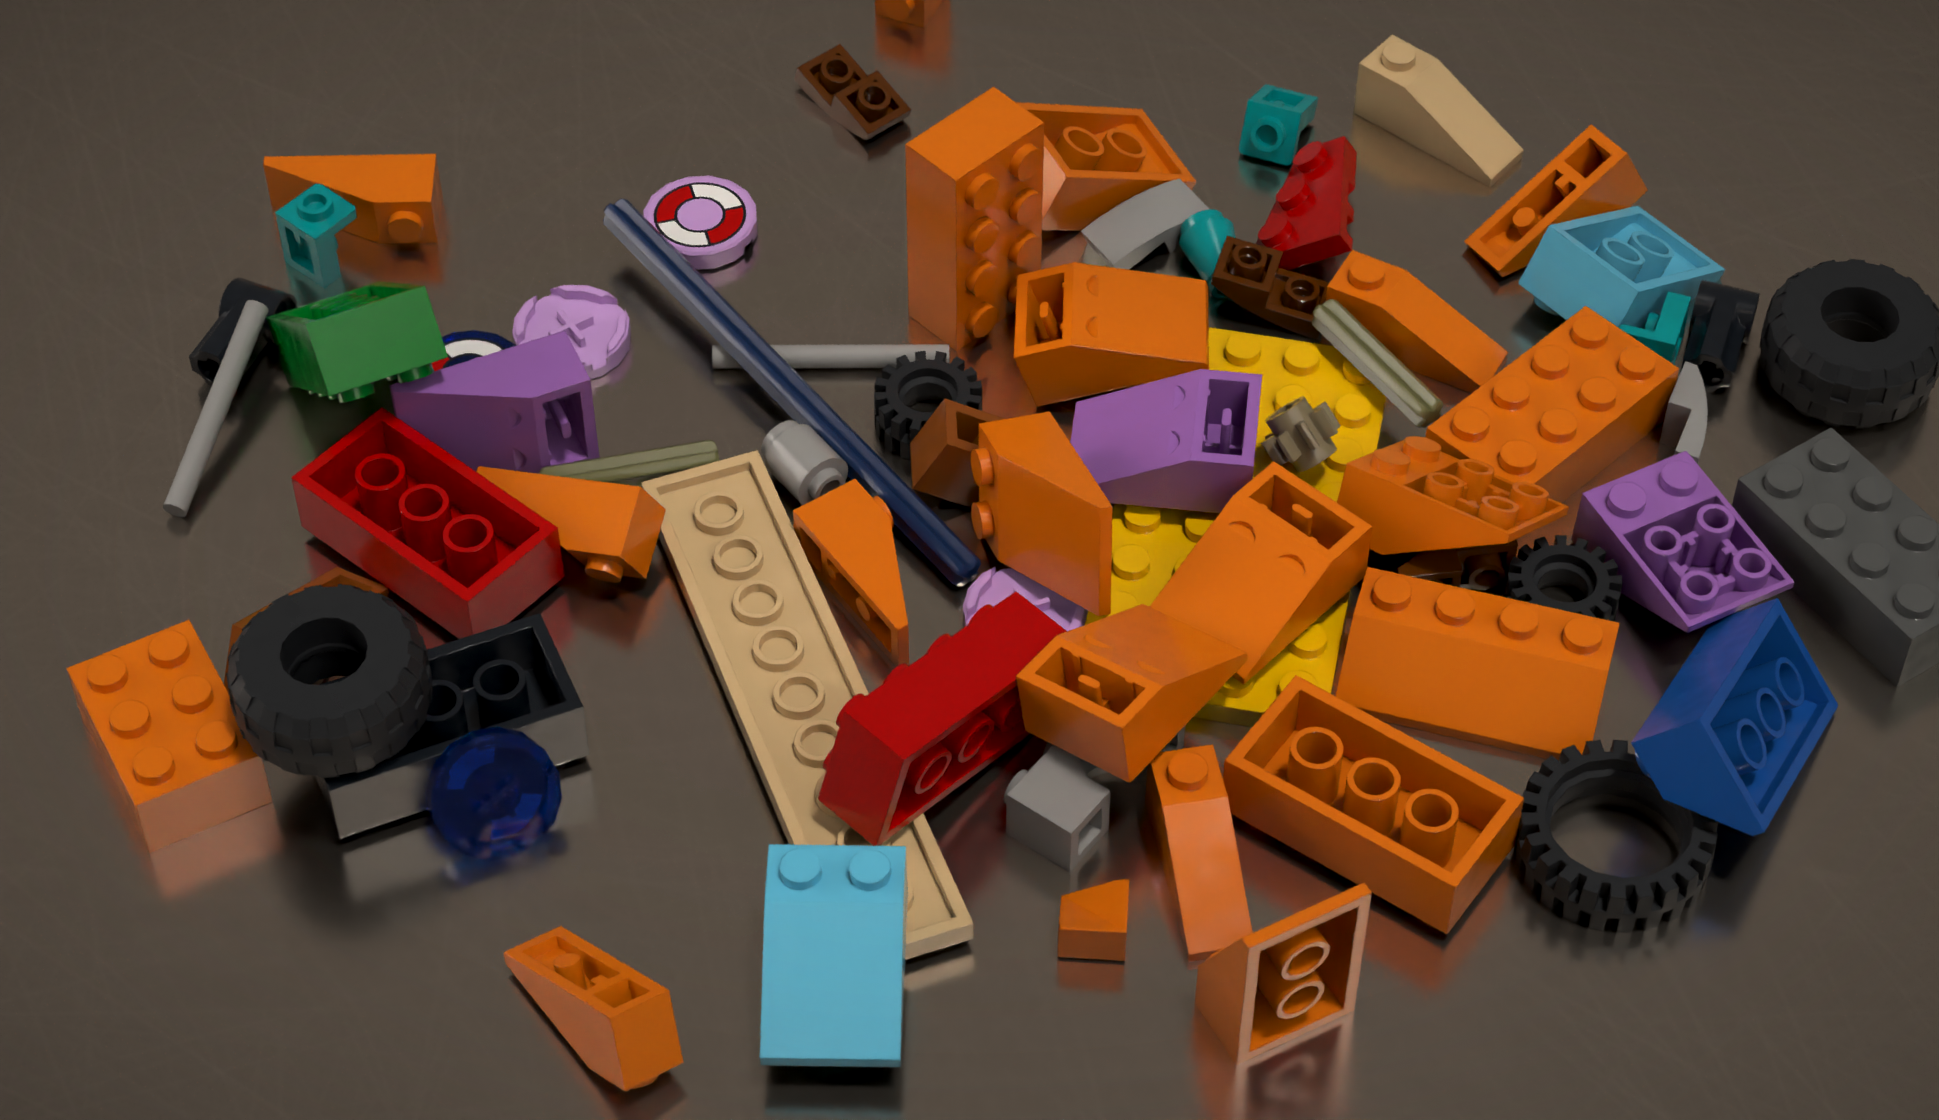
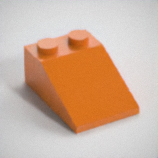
(1099, 161)
(1043, 509)
(1286, 976)

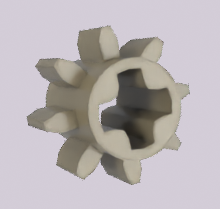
(1301, 434)

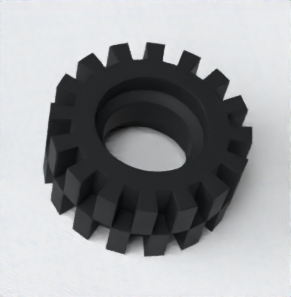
(916, 383)
(1568, 568)

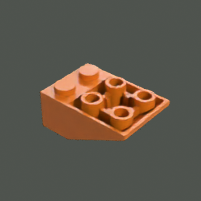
(1106, 329)
(1438, 502)
(1268, 567)
(1123, 687)

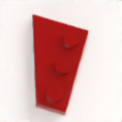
(1313, 205)

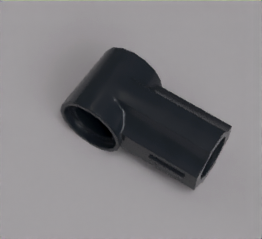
(1718, 329)
(210, 351)

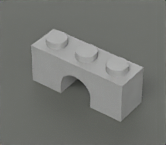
(1060, 807)

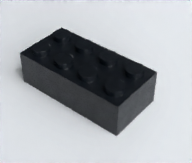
(478, 682)

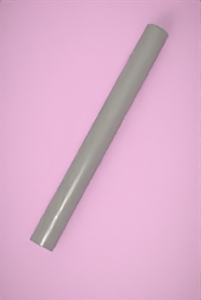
(837, 355)
(215, 409)

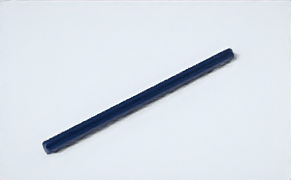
(791, 391)

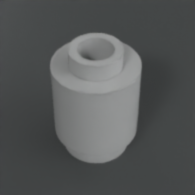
(802, 461)

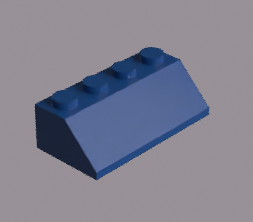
(1737, 720)

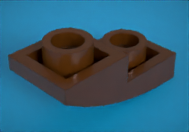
(849, 95)
(1254, 281)
(1464, 567)

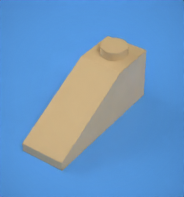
(1433, 111)

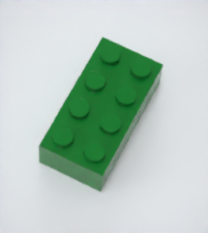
(357, 339)

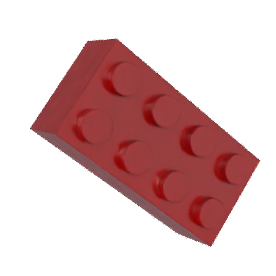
(428, 526)
(933, 721)

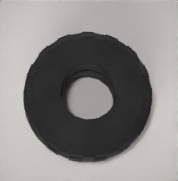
(1851, 343)
(336, 724)

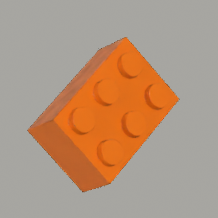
(169, 735)

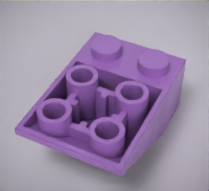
(507, 407)
(1172, 440)
(1679, 544)

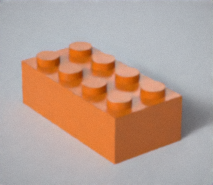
(973, 216)
(1562, 407)
(1372, 803)

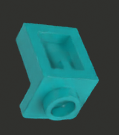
(1275, 122)
(308, 232)
(1664, 330)

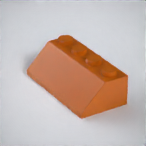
(1476, 665)

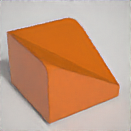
(1094, 922)

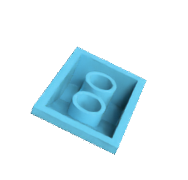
(1615, 266)
(834, 955)

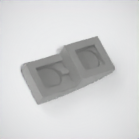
(1142, 224)
(1686, 414)

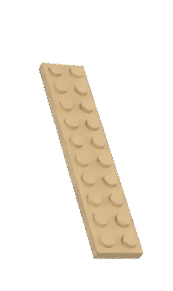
(785, 665)

